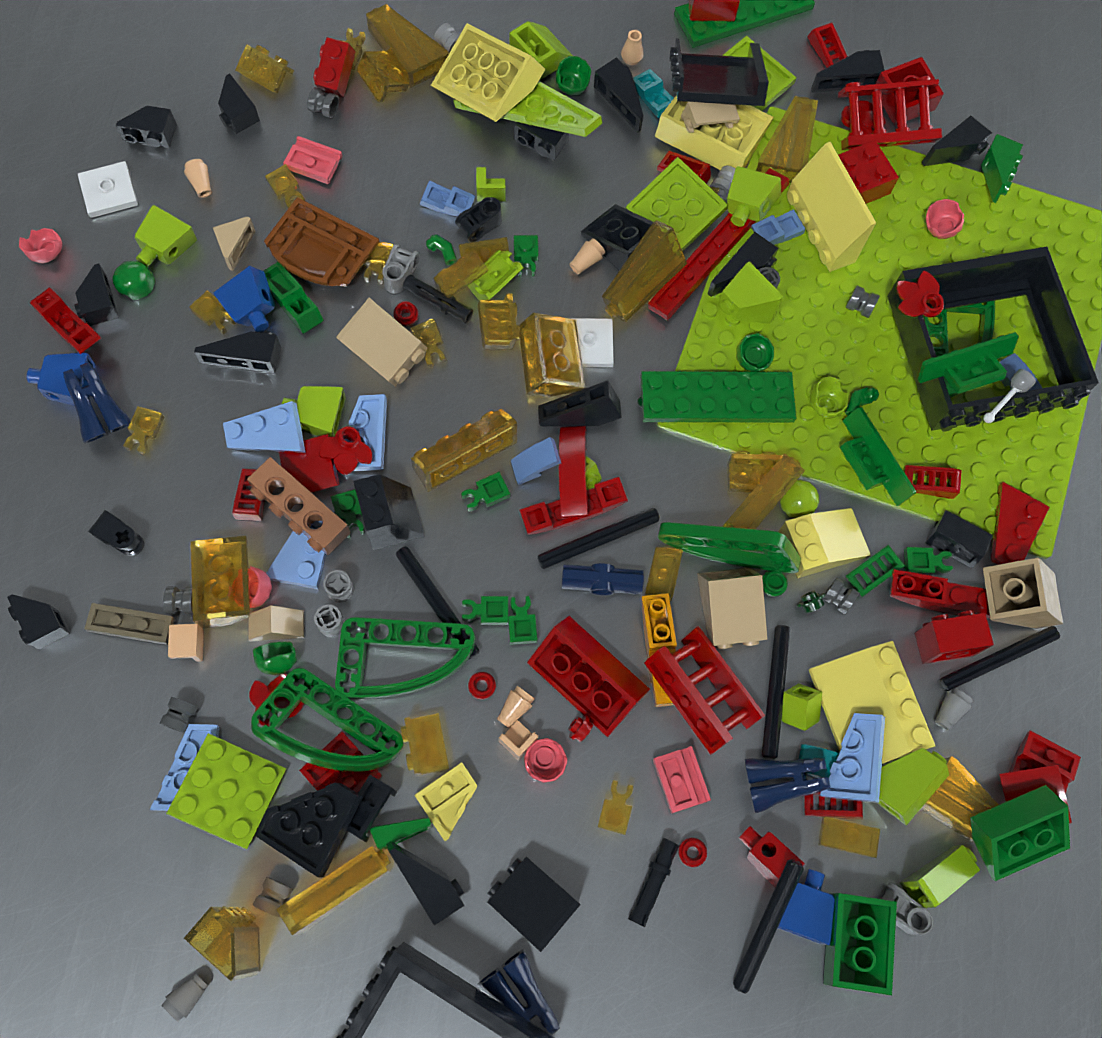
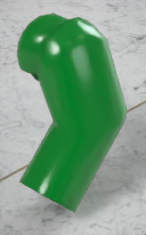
(437, 242)
(861, 397)

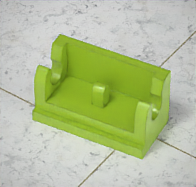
(500, 272)

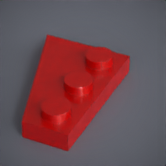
(1017, 524)

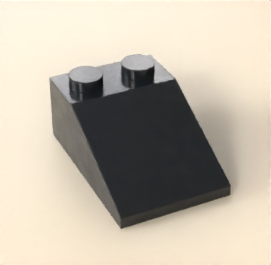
(618, 233)

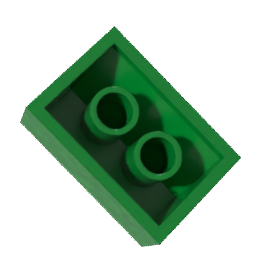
(1021, 832)
(861, 944)

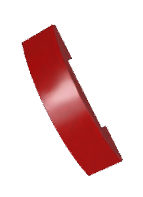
(64, 321)
(573, 472)
(547, 517)

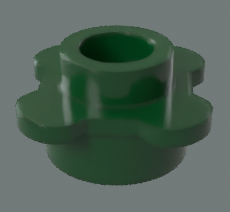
(811, 601)

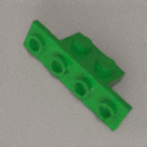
(972, 365)
(873, 459)

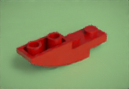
(938, 593)

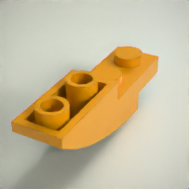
(658, 633)

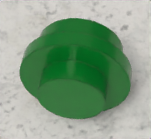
(774, 583)

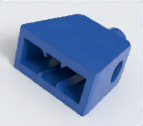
(247, 298)
(51, 378)
(810, 910)

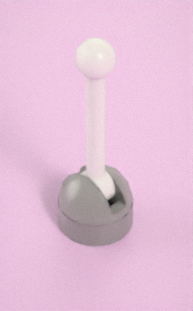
(1020, 382)

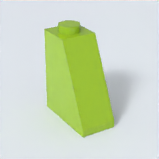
(911, 782)
(941, 876)

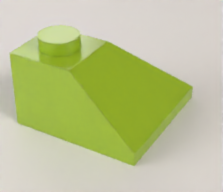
(750, 297)

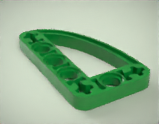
(941, 331)
(728, 543)
(394, 638)
(315, 756)

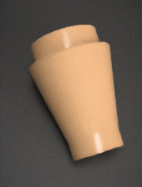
(633, 50)
(198, 175)
(588, 255)
(515, 706)

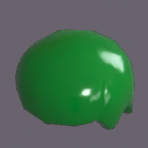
(573, 75)
(133, 279)
(755, 353)
(275, 657)

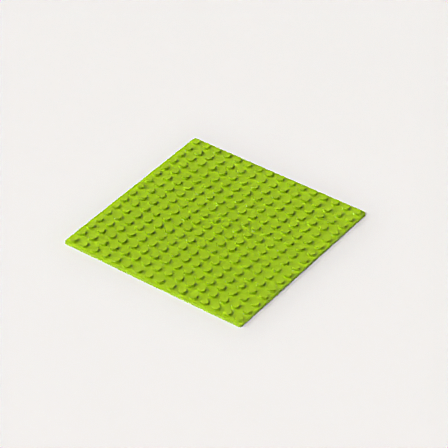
(823, 338)

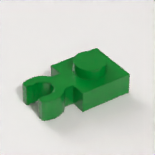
(526, 252)
(490, 490)
(348, 509)
(923, 561)
(492, 610)
(522, 626)

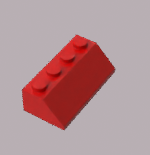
(588, 675)

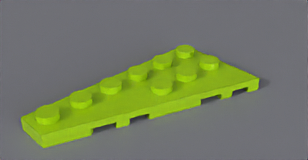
(551, 110)

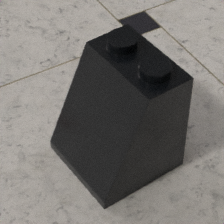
(387, 511)
(532, 902)

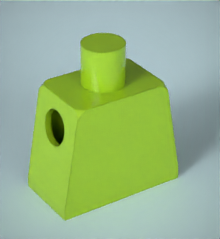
(751, 195)
(162, 237)
(319, 409)

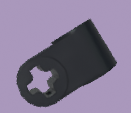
(477, 221)
(116, 533)

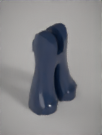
(90, 425)
(770, 795)
(520, 973)

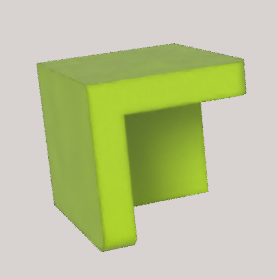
(489, 186)
(801, 706)

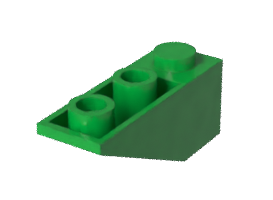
(1001, 165)

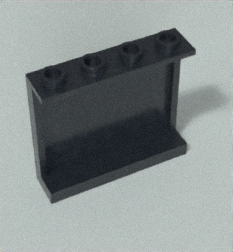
(719, 77)

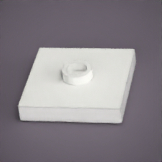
(107, 189)
(595, 341)

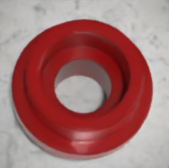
(405, 307)
(482, 677)
(580, 728)
(701, 852)

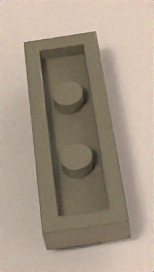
(129, 623)

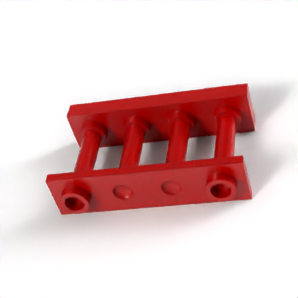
(902, 134)
(688, 699)

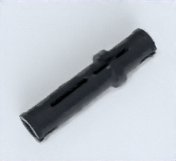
(461, 312)
(656, 876)

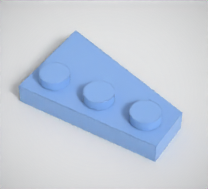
(268, 429)
(298, 562)

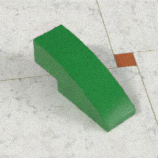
(292, 298)

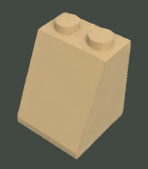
(382, 342)
(1023, 594)
(733, 606)

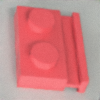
(313, 160)
(681, 779)

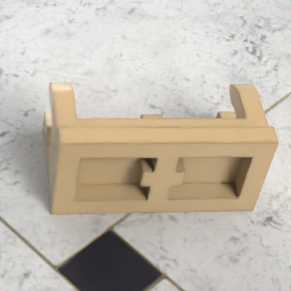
(709, 113)

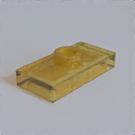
(849, 837)

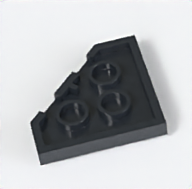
(310, 826)

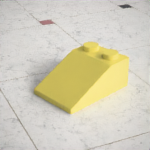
(825, 540)

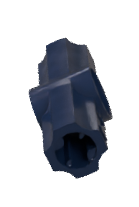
(602, 579)

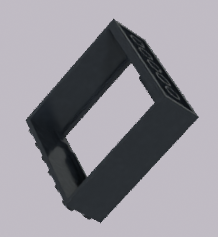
(988, 280)
(444, 985)

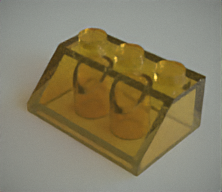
(551, 355)
(220, 581)

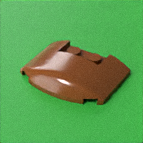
(319, 245)

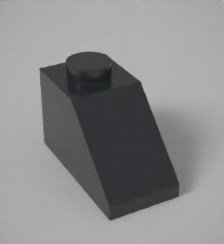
(236, 106)
(95, 298)

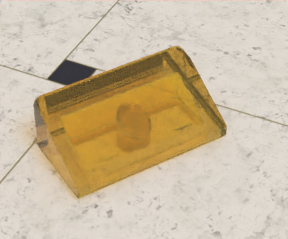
(485, 248)
(664, 571)

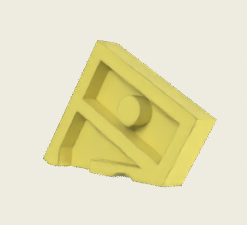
(447, 798)

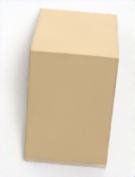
(234, 239)
(276, 624)

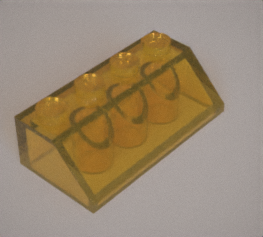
(465, 449)
(228, 941)

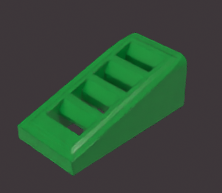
(891, 557)
(398, 831)

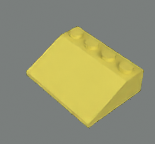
(487, 73)
(715, 142)
(831, 209)
(873, 684)

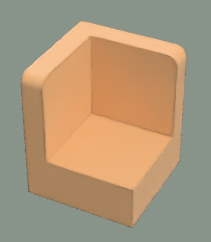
(186, 641)
(517, 740)

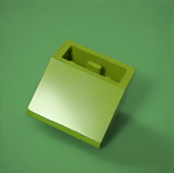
(540, 44)

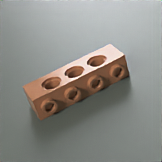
(271, 476)

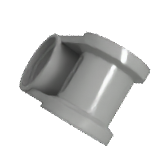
(400, 265)
(906, 908)

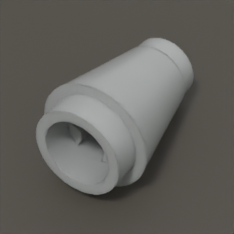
(953, 708)
(183, 999)

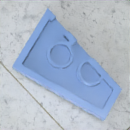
(370, 422)
(184, 757)
(859, 763)

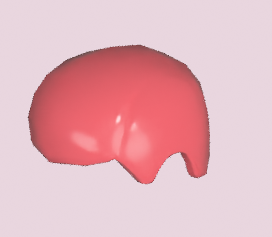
(944, 218)
(41, 245)
(259, 587)
(545, 760)

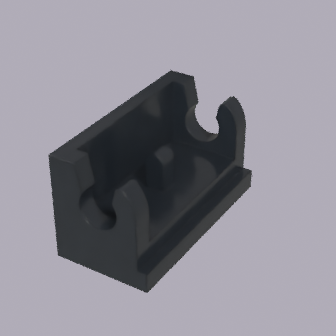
(960, 538)
(375, 795)

